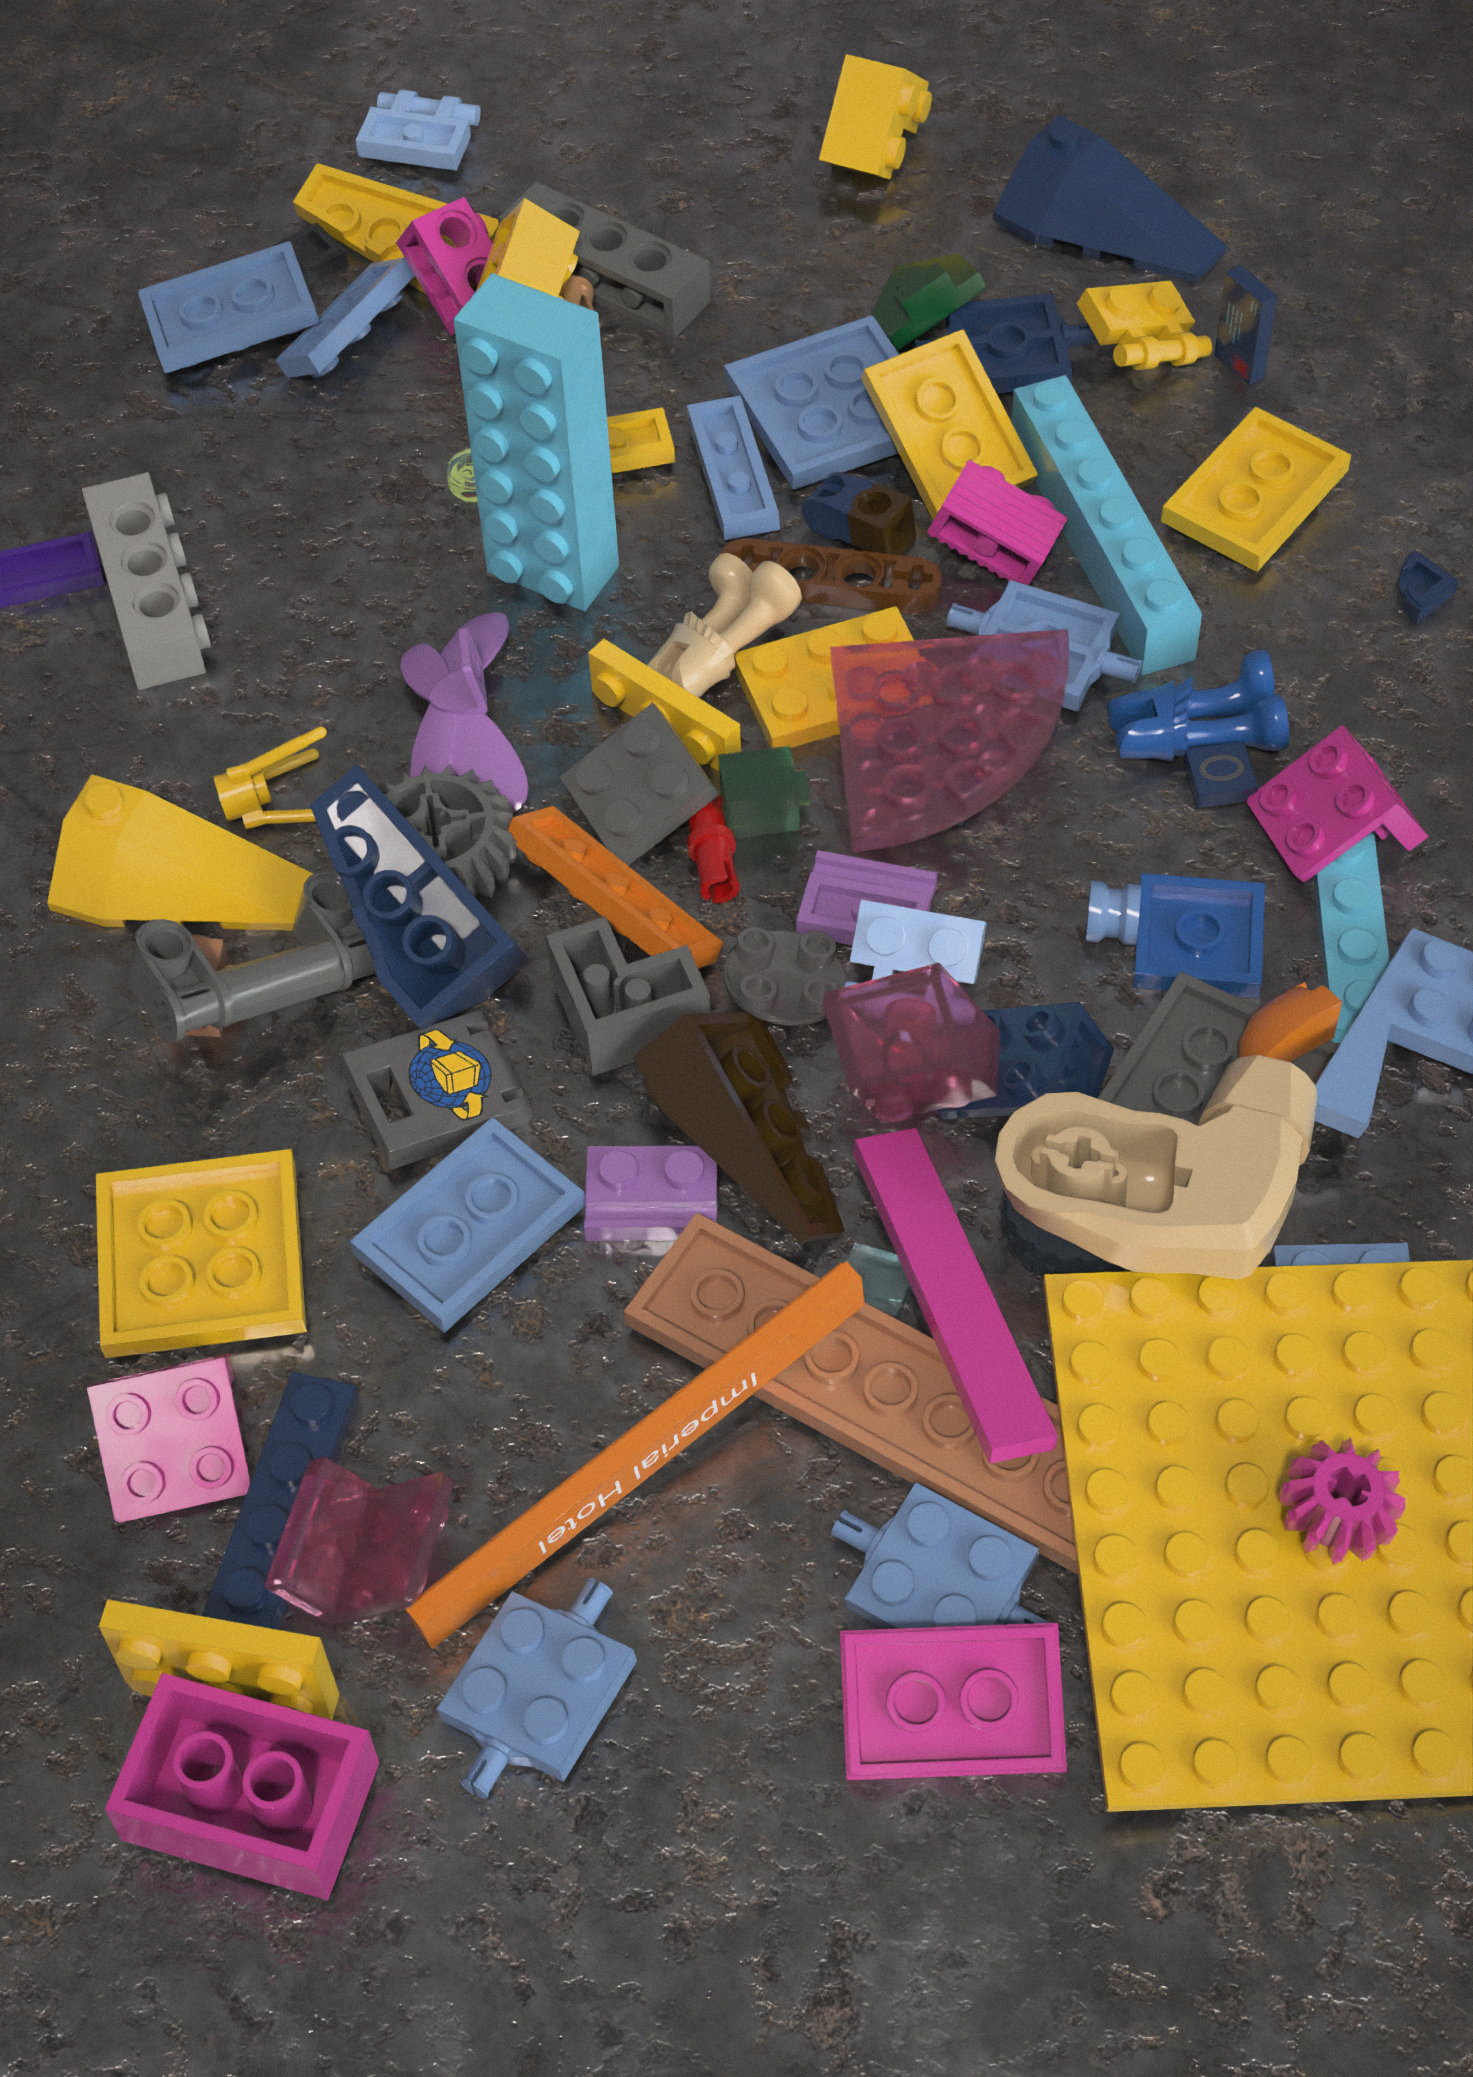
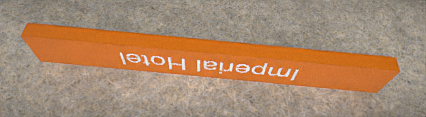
(636, 1455)

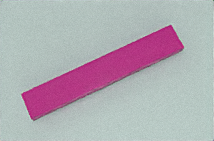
(954, 1297)

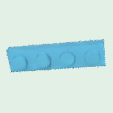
(1351, 928)

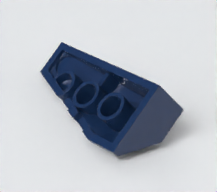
(1090, 195)
(419, 921)

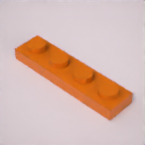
(610, 886)

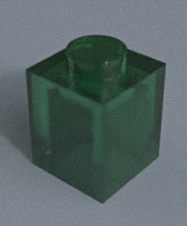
(762, 791)

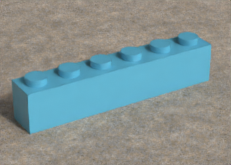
(1107, 526)

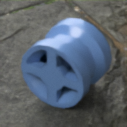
(1113, 912)

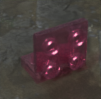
(356, 1545)

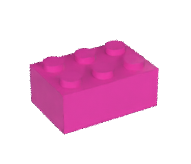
(243, 1786)

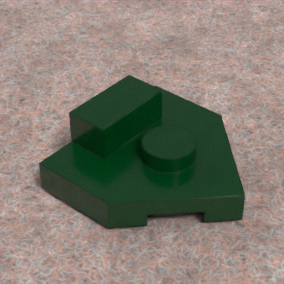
(923, 295)

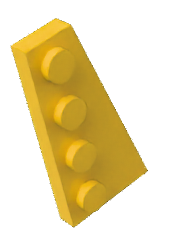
(366, 213)

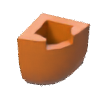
(1291, 1024)

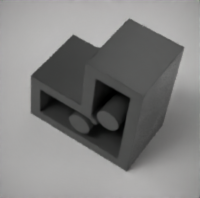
(619, 1004)

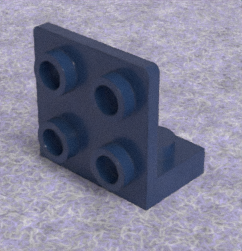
(1041, 1053)

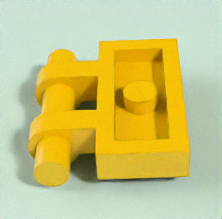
(1146, 324)

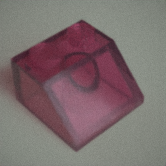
(913, 1043)

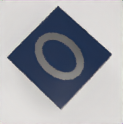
(1220, 774)

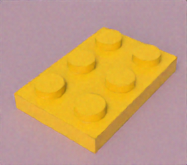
(943, 415)
(1255, 488)
(792, 677)
(219, 1653)

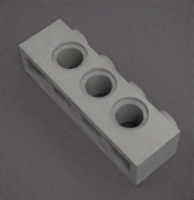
(145, 581)

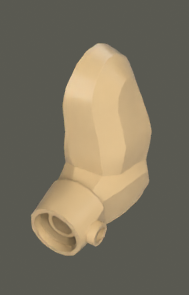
(1159, 1187)

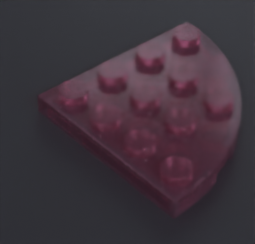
(941, 727)

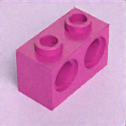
(442, 268)

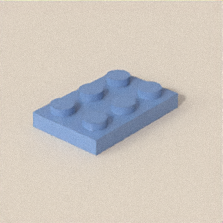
(228, 307)
(468, 1224)

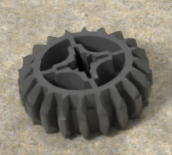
(469, 823)

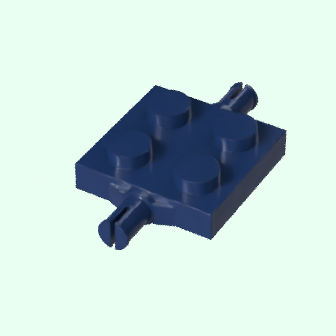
(1019, 339)

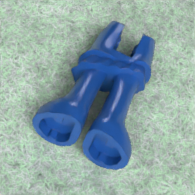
(1160, 723)

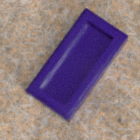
(49, 569)

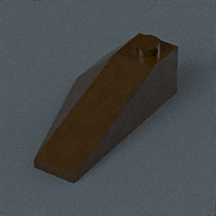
(727, 1093)

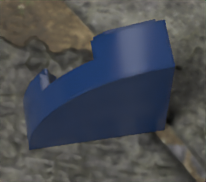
(1423, 586)

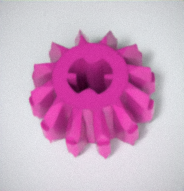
(1351, 1483)

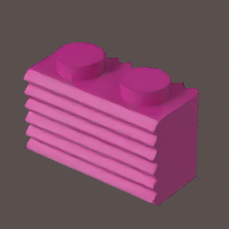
(997, 523)

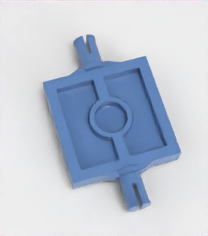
(1034, 609)
(937, 1567)
(536, 1687)

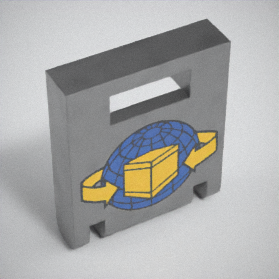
(448, 1080)

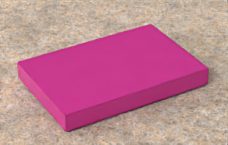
(952, 1701)

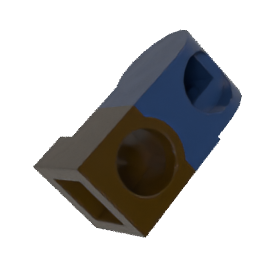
(861, 514)

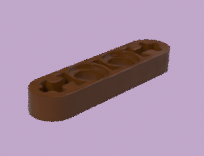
(837, 563)

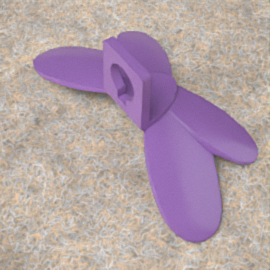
(456, 720)

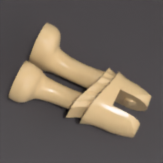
(747, 606)

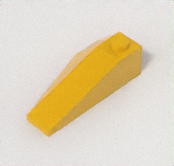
(150, 860)

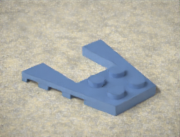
(1416, 1003)

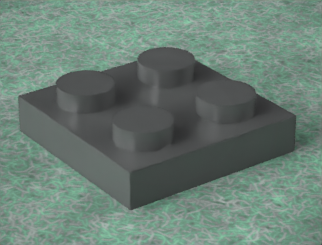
(639, 785)

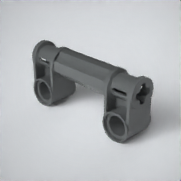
(187, 994)

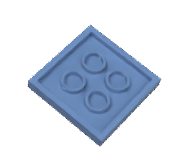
(812, 401)

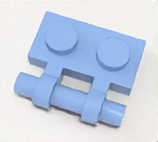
(417, 130)
(914, 938)

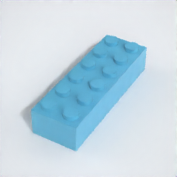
(539, 440)

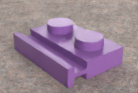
(841, 883)
(647, 1191)

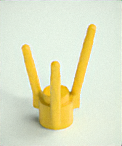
(245, 785)

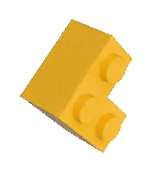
(871, 113)

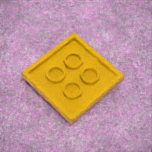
(199, 1253)

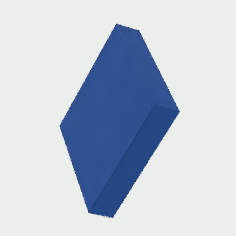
(1201, 929)

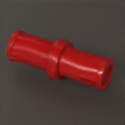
(712, 848)

